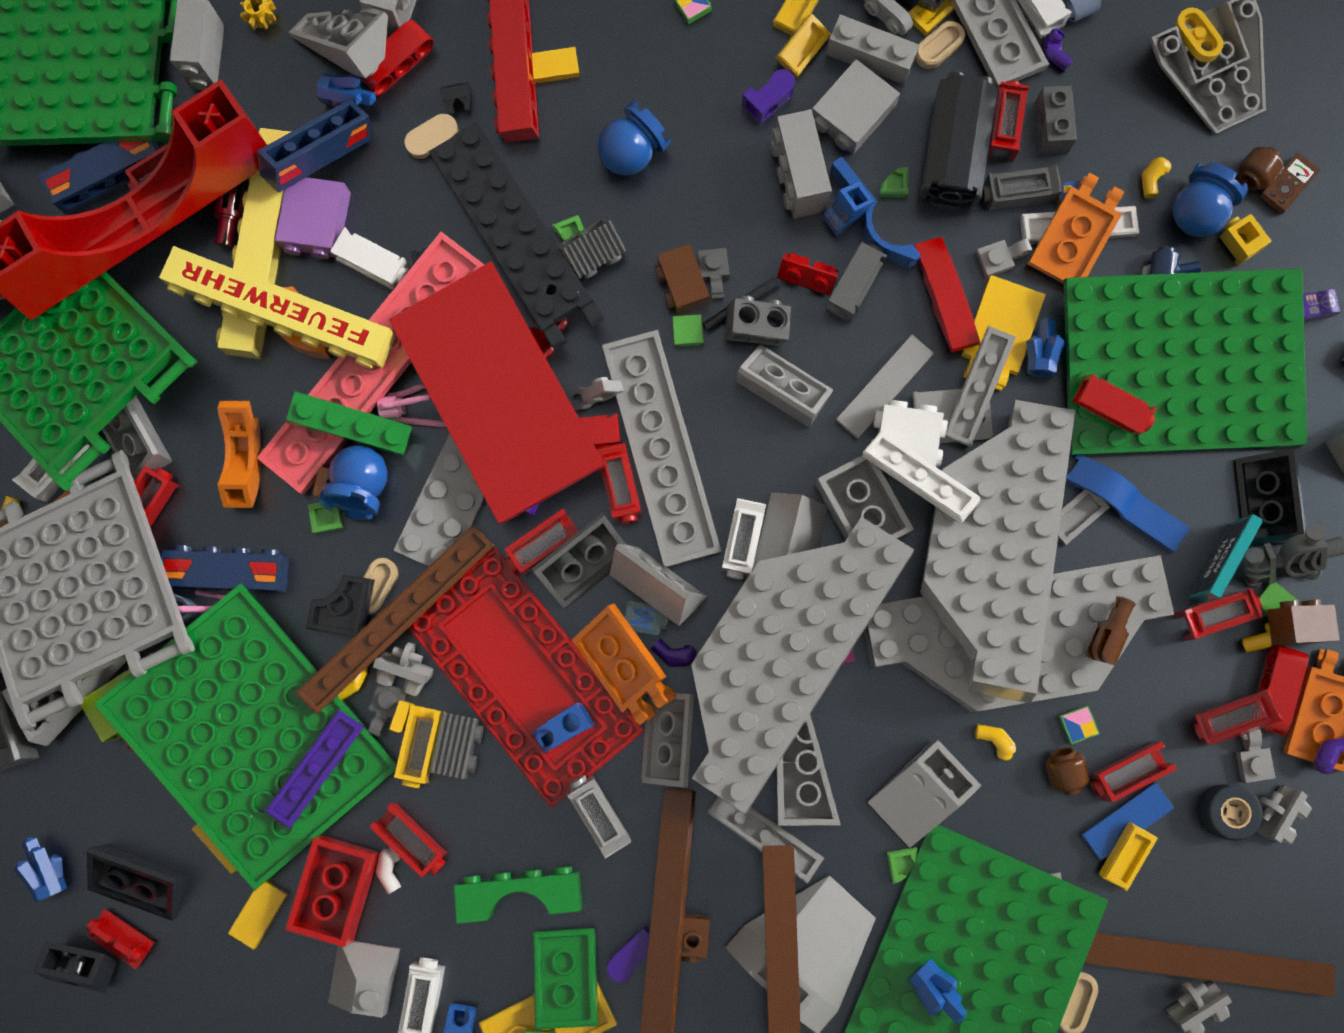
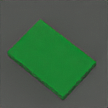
(565, 979)

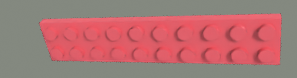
(299, 452)

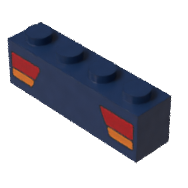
(313, 145)
(93, 172)
(225, 570)

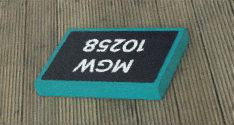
(1226, 559)

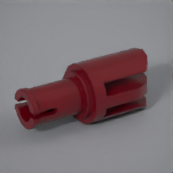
(228, 217)

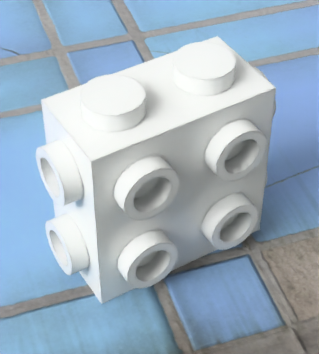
(914, 428)

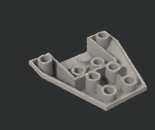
(1234, 82)
(830, 943)

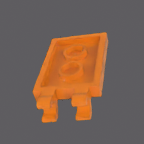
(1077, 232)
(623, 664)
(1318, 710)

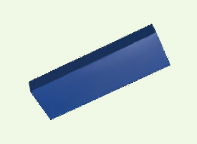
(1141, 810)

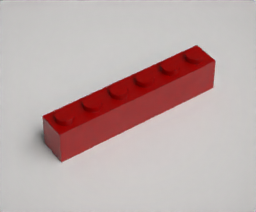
(513, 70)

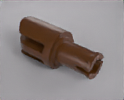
(1111, 633)

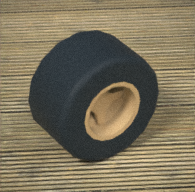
(1242, 814)

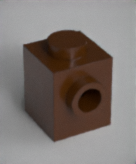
(695, 937)

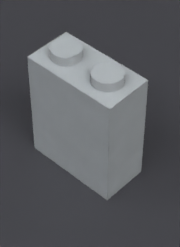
(197, 43)
(854, 107)

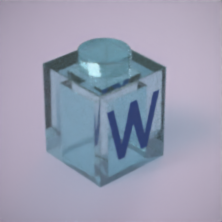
(645, 619)

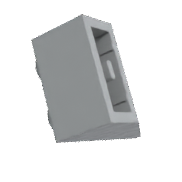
(924, 793)

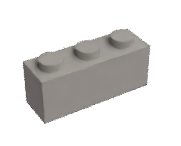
(874, 48)

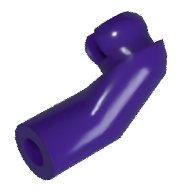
(1054, 51)
(674, 657)
(1328, 754)

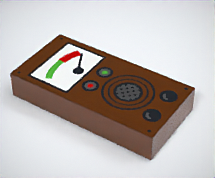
(1290, 183)

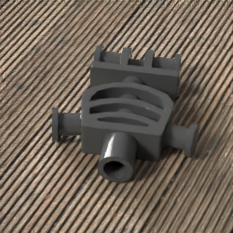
(1300, 556)

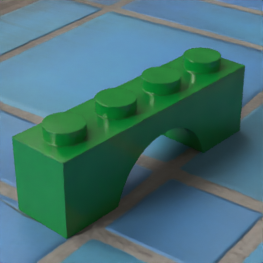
(348, 423)
(558, 892)

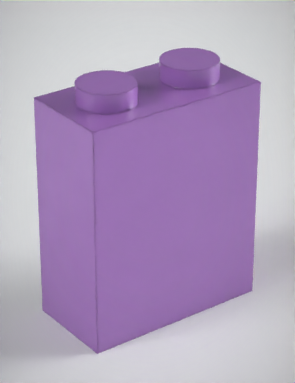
(312, 217)

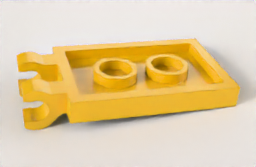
(1010, 310)

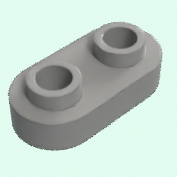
(891, 13)

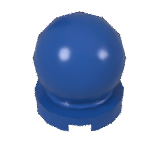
(629, 142)
(1207, 200)
(355, 481)

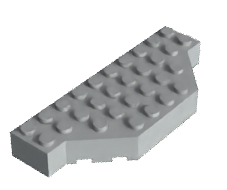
(998, 566)
(1079, 599)
(782, 651)

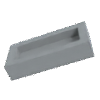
(1079, 514)

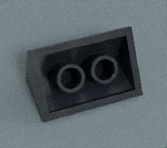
(1272, 492)
(135, 880)

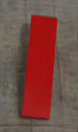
(947, 295)

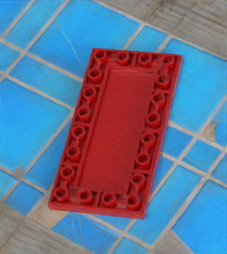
(496, 393)
(520, 673)

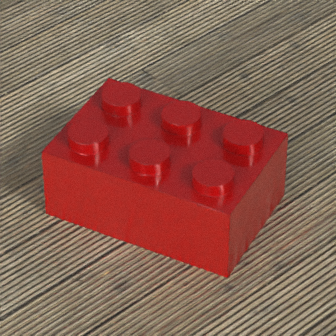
(332, 891)

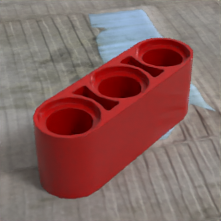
(402, 53)
(1283, 677)

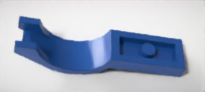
(902, 255)
(1128, 502)

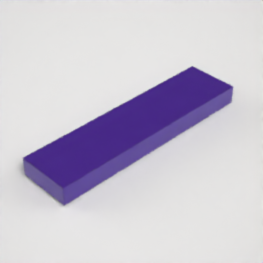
(314, 768)

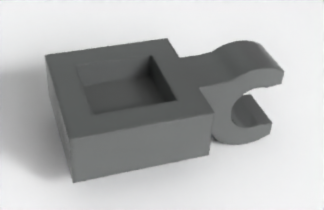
(714, 268)
(385, 705)

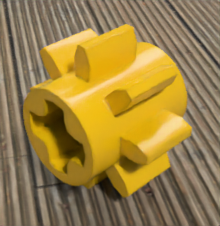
(258, 13)

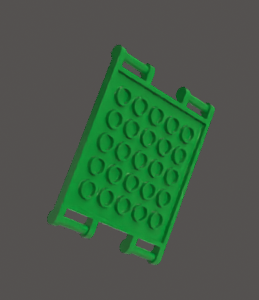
(83, 71)
(78, 370)

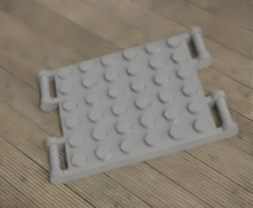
(81, 591)

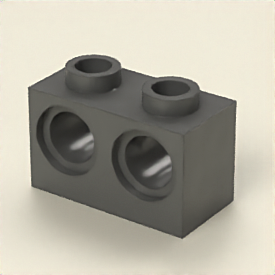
(758, 328)

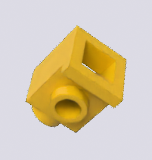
(1244, 238)

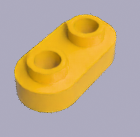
(1200, 36)

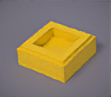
(400, 717)

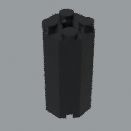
(959, 140)

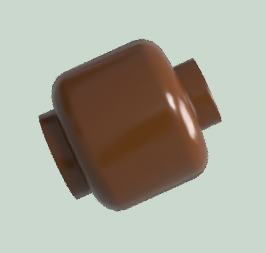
(1260, 168)
(1067, 771)

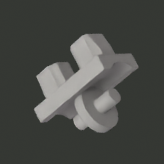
(405, 665)
(1281, 812)
(1198, 1005)

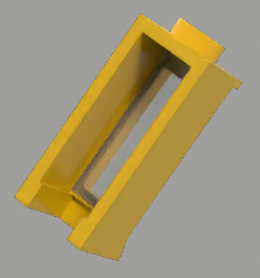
(417, 746)

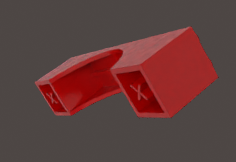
(206, 156)

